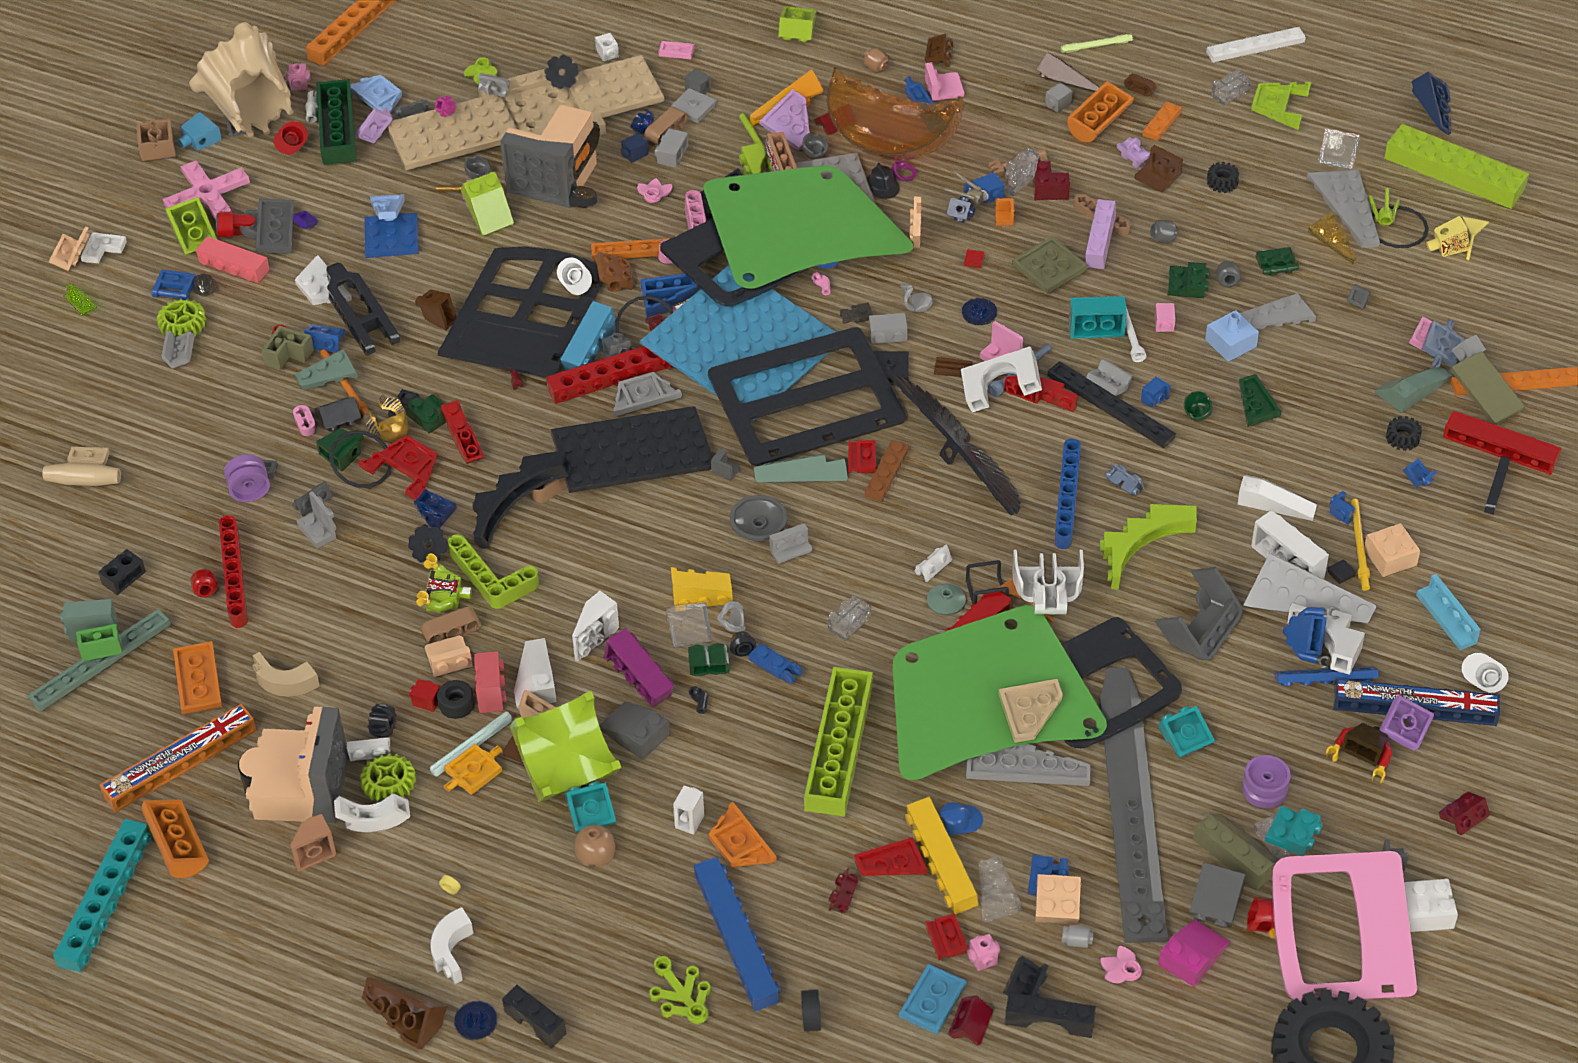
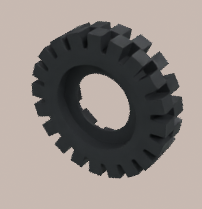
(1313, 1013)

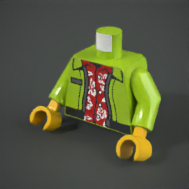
(443, 588)

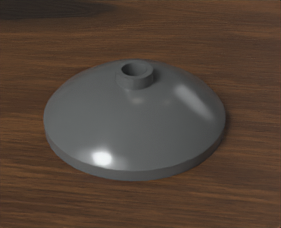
(758, 517)

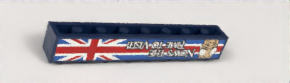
(1444, 703)

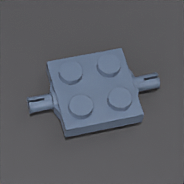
(1440, 342)

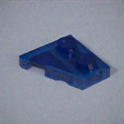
(434, 508)

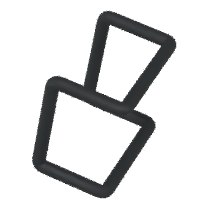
(974, 596)

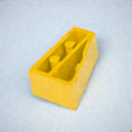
(697, 587)

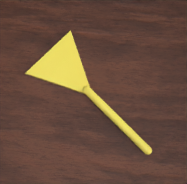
(1473, 226)

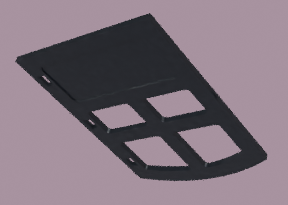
(514, 340)

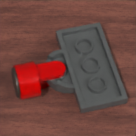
(269, 225)

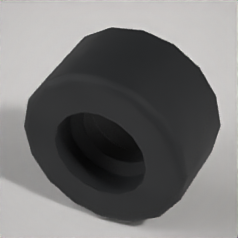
(459, 708)

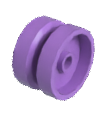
(246, 478)
(1266, 781)

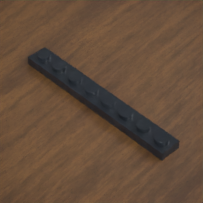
(1111, 404)

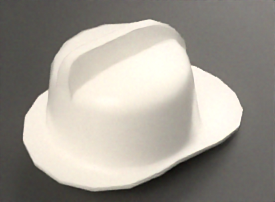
(574, 276)
(1485, 672)

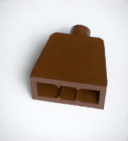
(437, 308)

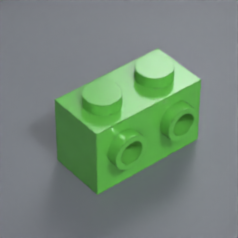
(99, 642)

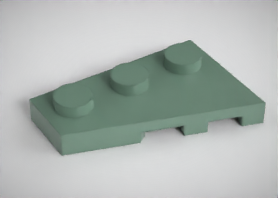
(329, 369)

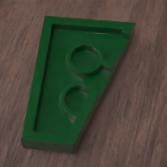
(1257, 401)

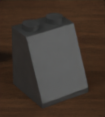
(1217, 895)

